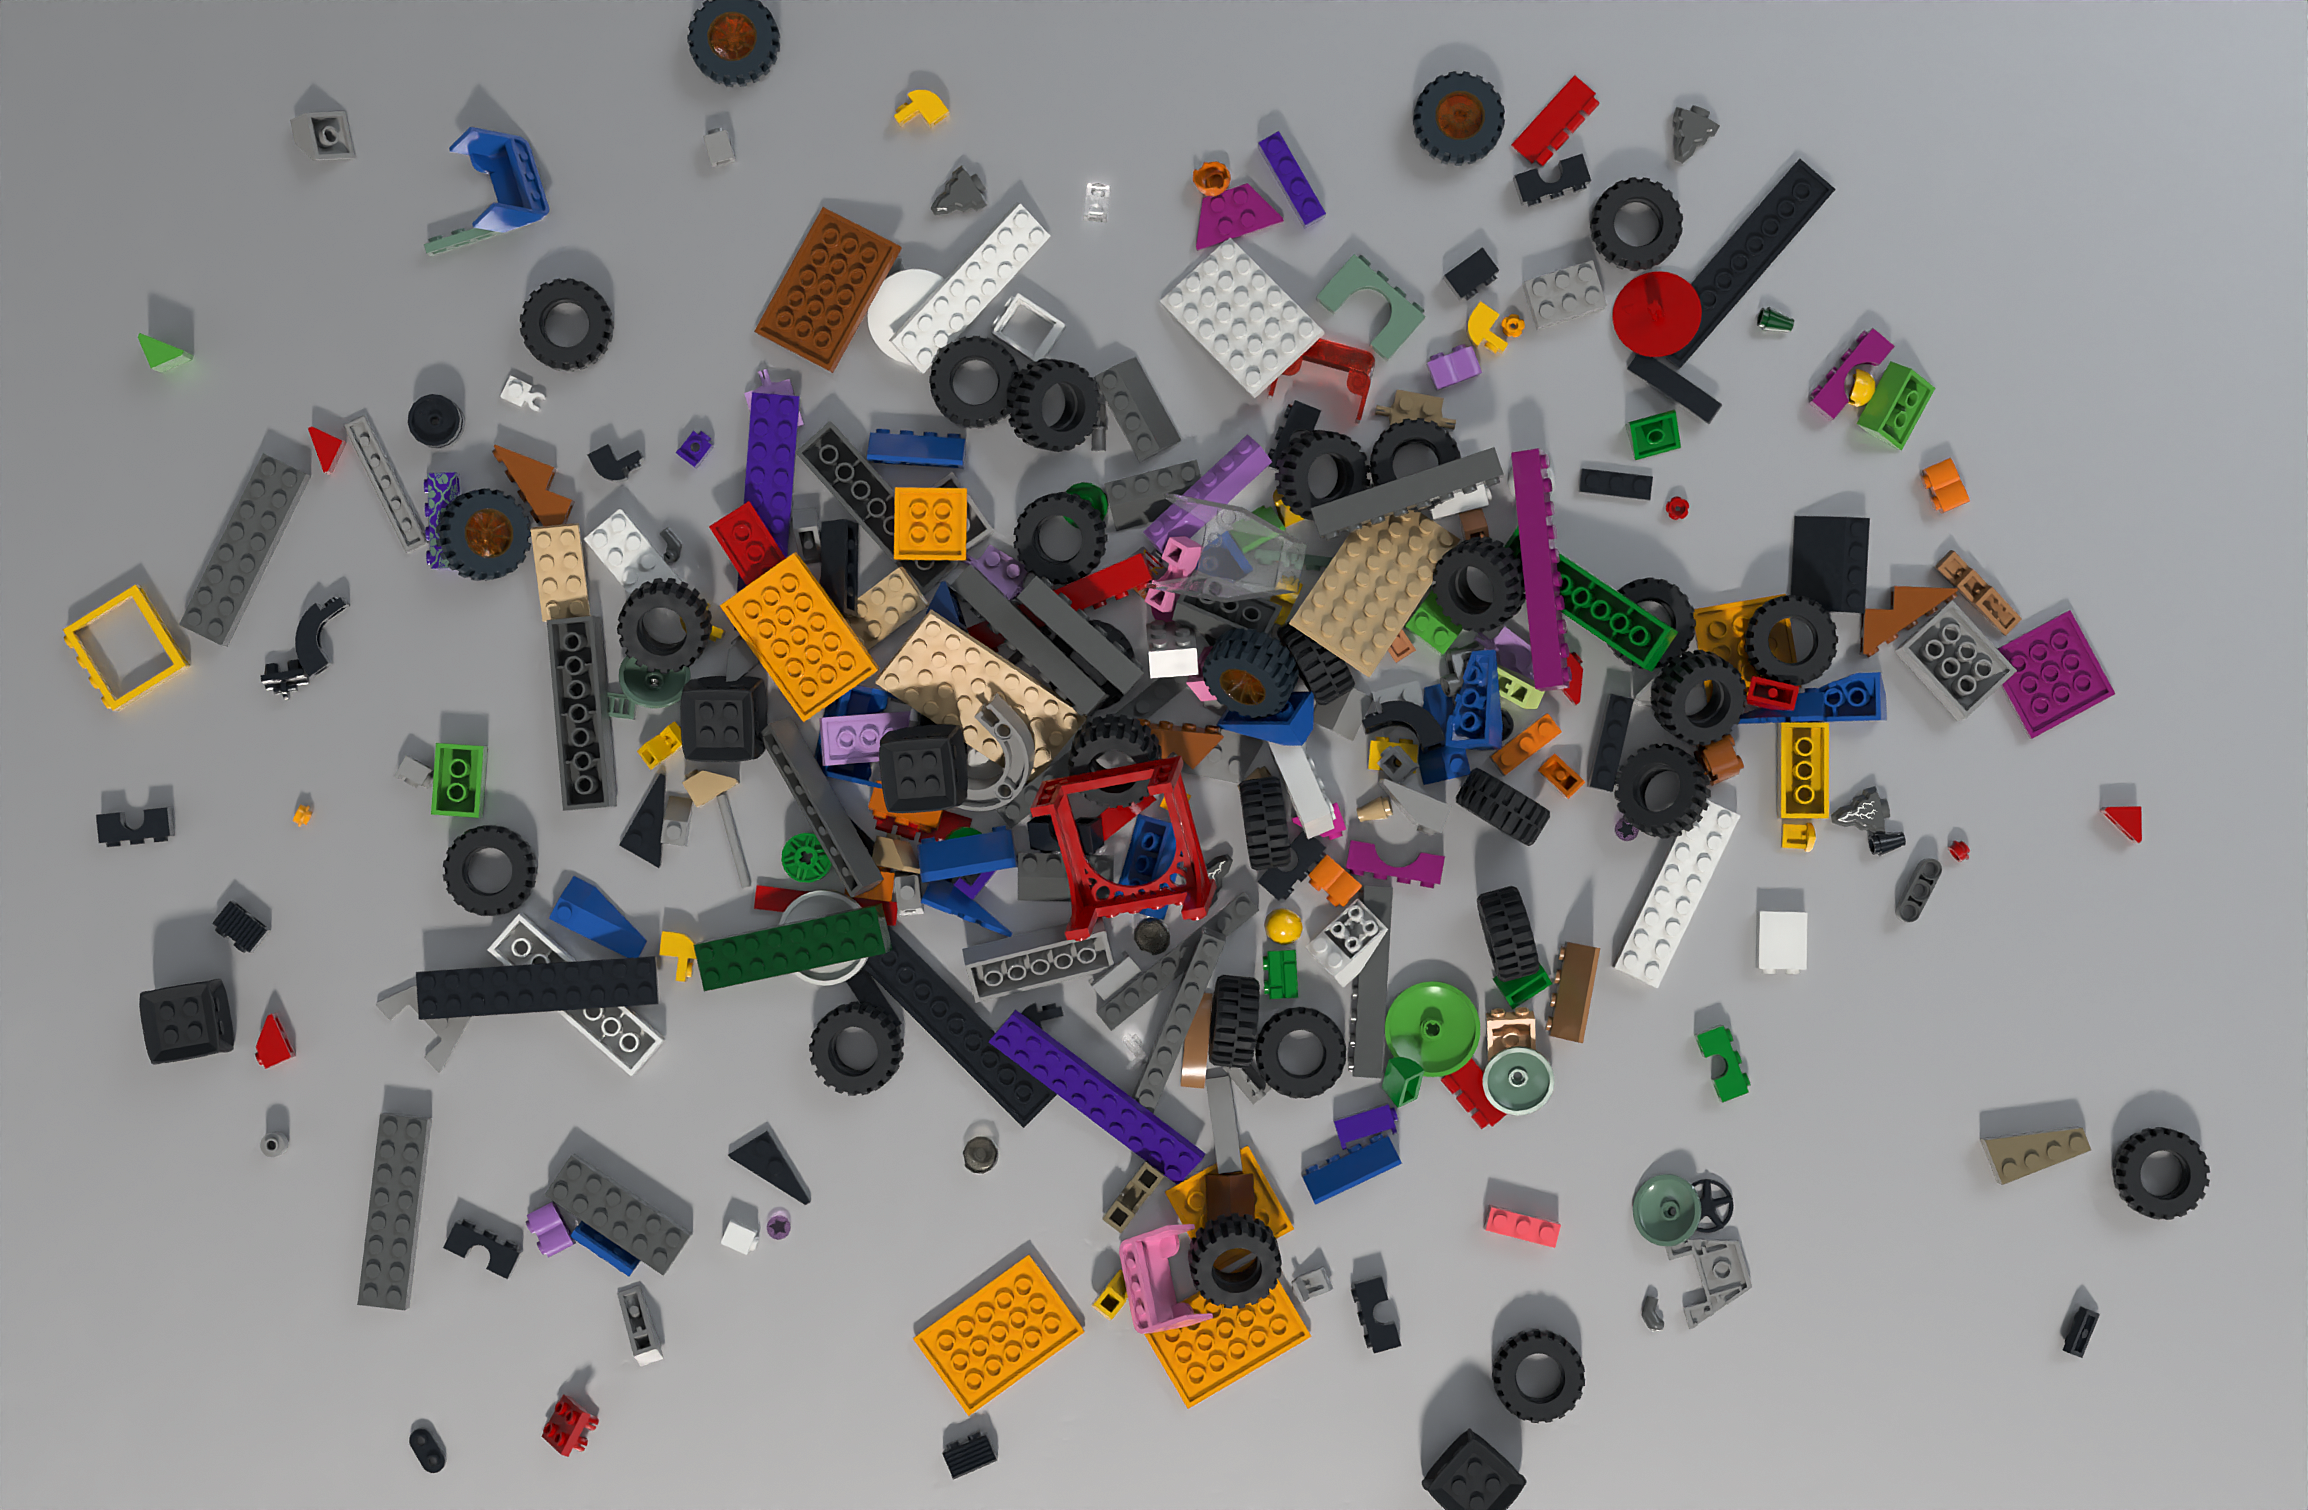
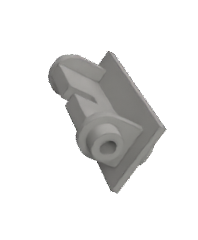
(1249, 1082)

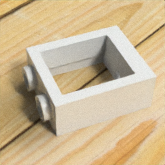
(1048, 343)

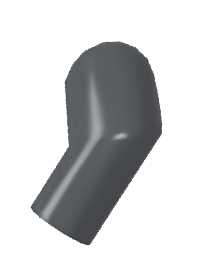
(674, 546)
(1649, 1315)

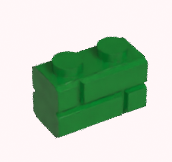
(1281, 974)

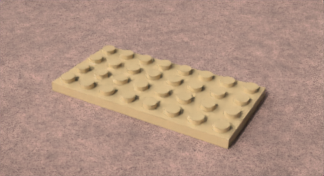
(1373, 587)
(953, 675)

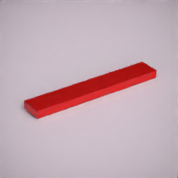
(779, 899)

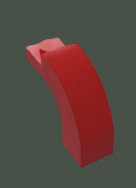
(1116, 818)

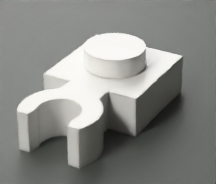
(519, 393)

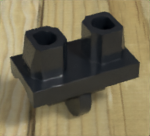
(285, 681)

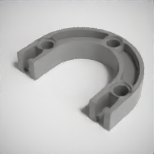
(1018, 752)

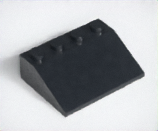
(1831, 562)

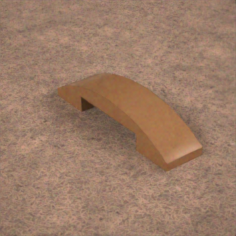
(1197, 1046)

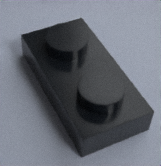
(2081, 1332)

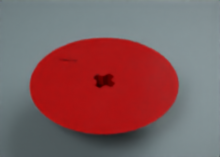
(1650, 299)

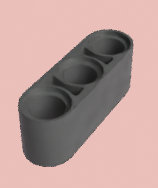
(1926, 881)

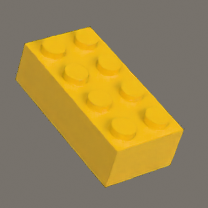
(1803, 770)

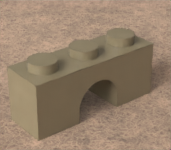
(1133, 1196)

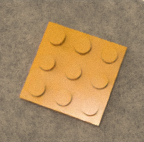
(930, 524)

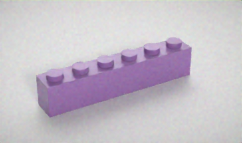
(1218, 485)

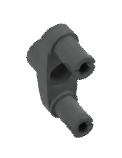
(1455, 657)

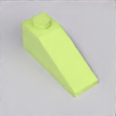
(1518, 688)

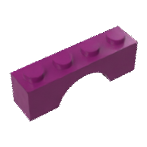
(1831, 397)
(1424, 868)

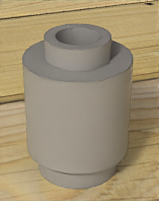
(281, 1144)

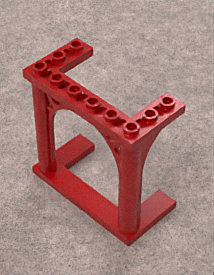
(1086, 906)

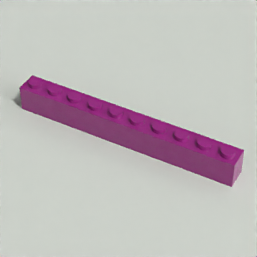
(1540, 570)

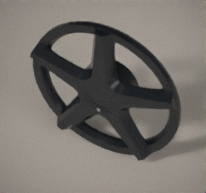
(1709, 1205)

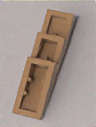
(1978, 592)

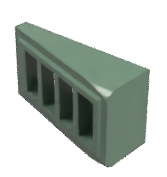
(631, 712)

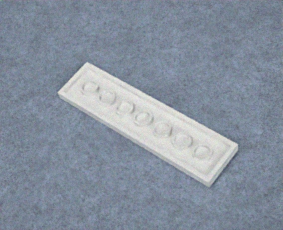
(969, 288)

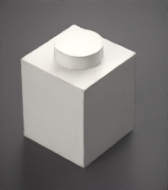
(740, 1237)

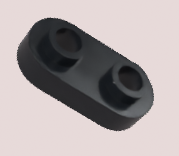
(429, 1449)

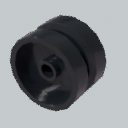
(433, 407)

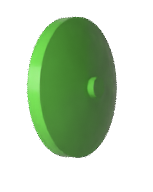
(1433, 1027)

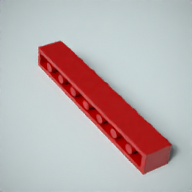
(1084, 593)

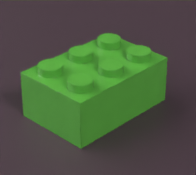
(459, 780)

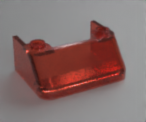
(1338, 356)

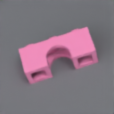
(1182, 558)

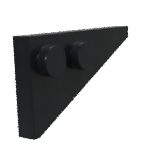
(646, 829)
(768, 1162)

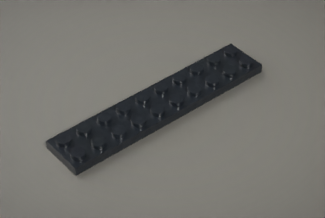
(1754, 249)
(537, 988)
(957, 1029)

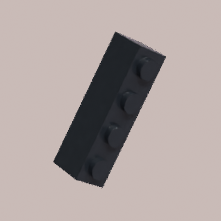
(840, 564)
(1610, 742)

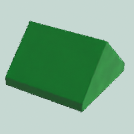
(1654, 434)

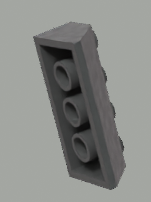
(1137, 409)
(1141, 497)
(1219, 617)
(1045, 877)

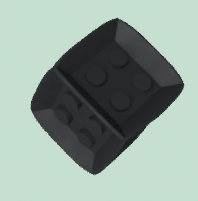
(723, 719)
(923, 768)
(186, 1021)
(1473, 1476)

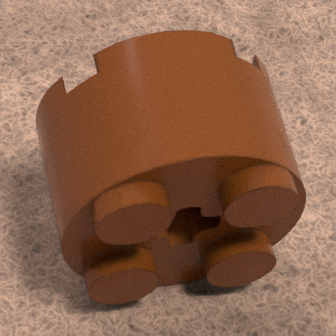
(1719, 759)

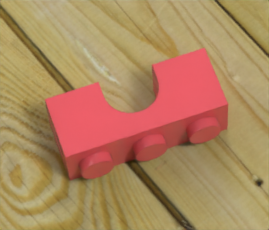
(1522, 1226)

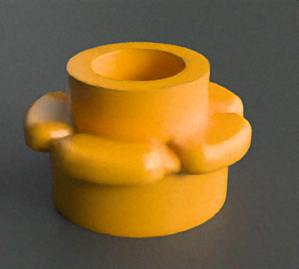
(1513, 319)
(302, 815)

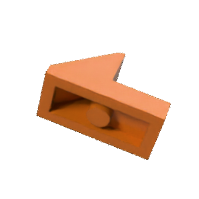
(1561, 776)

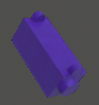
(1365, 1123)

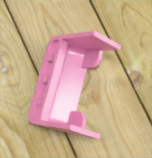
(1150, 1281)

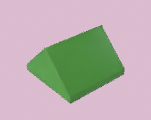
(162, 355)

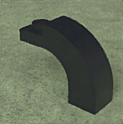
(308, 635)
(1408, 716)

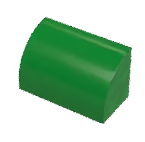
(1523, 988)
(1402, 1080)

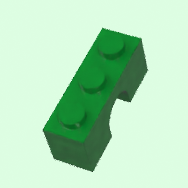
(1732, 1081)

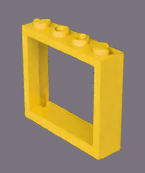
(160, 630)

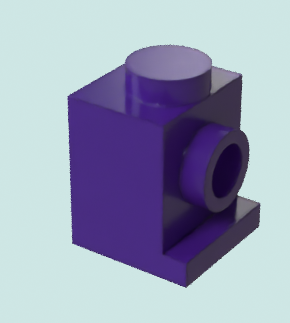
(697, 457)

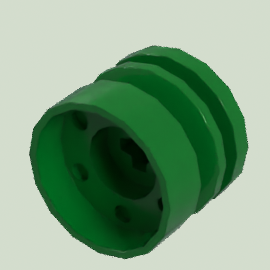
(802, 871)

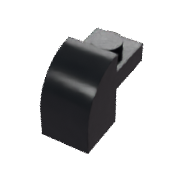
(609, 467)
(1048, 1012)

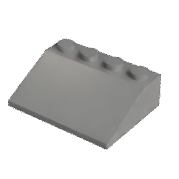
(1955, 661)
(1419, 809)

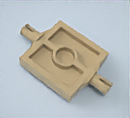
(1415, 406)

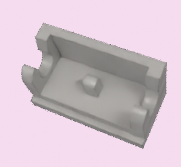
(1117, 978)

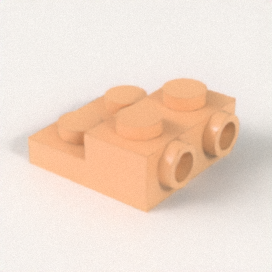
(1509, 1030)

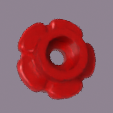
(1673, 513)
(1959, 850)

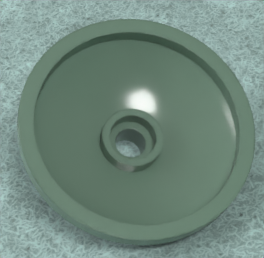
(637, 682)
(1519, 1094)
(1654, 1205)

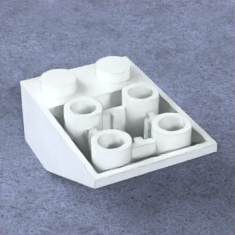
(1348, 942)

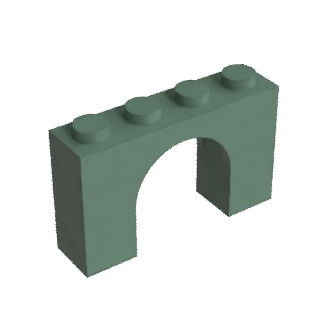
(1358, 276)

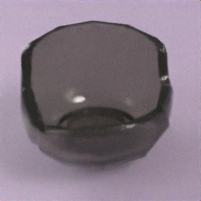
(1152, 935)
(980, 1155)

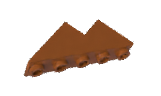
(534, 484)
(1905, 608)
(1185, 740)

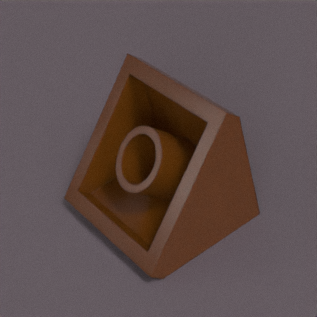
(1230, 1195)

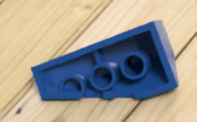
(1477, 712)
(949, 899)

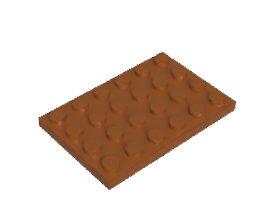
(828, 289)

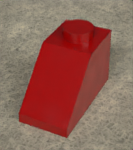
(1574, 692)
(1772, 694)
(273, 1044)

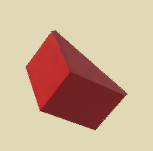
(327, 449)
(2127, 820)

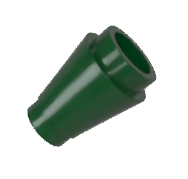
(1774, 320)

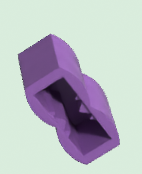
(1453, 367)
(550, 1229)

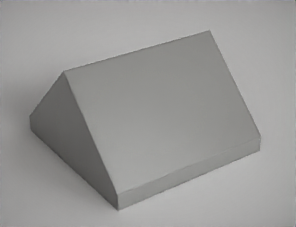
(1344, 714)

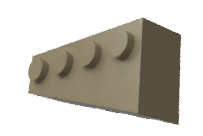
(2030, 1152)

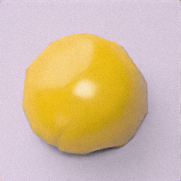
(1862, 388)
(1283, 926)

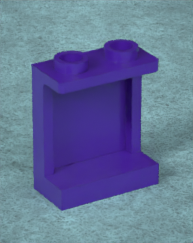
(974, 889)

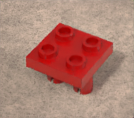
(566, 1426)

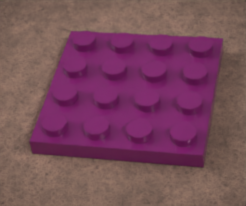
(2053, 675)

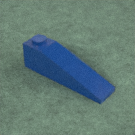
(1855, 698)
(1808, 708)
(1285, 728)
(1446, 761)
(594, 917)

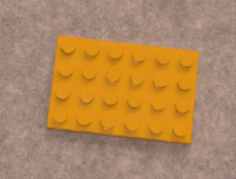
(799, 636)
(998, 1334)
(1229, 1345)

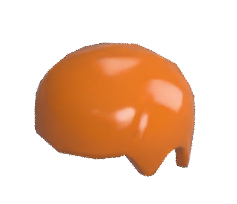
(1212, 178)

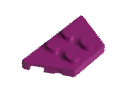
(1233, 215)

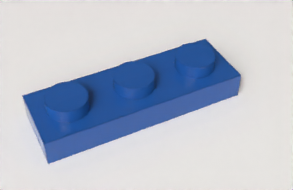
(605, 1248)

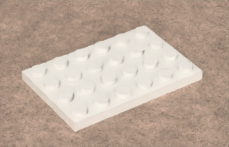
(1242, 317)

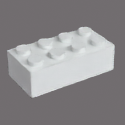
(628, 553)
(1304, 788)

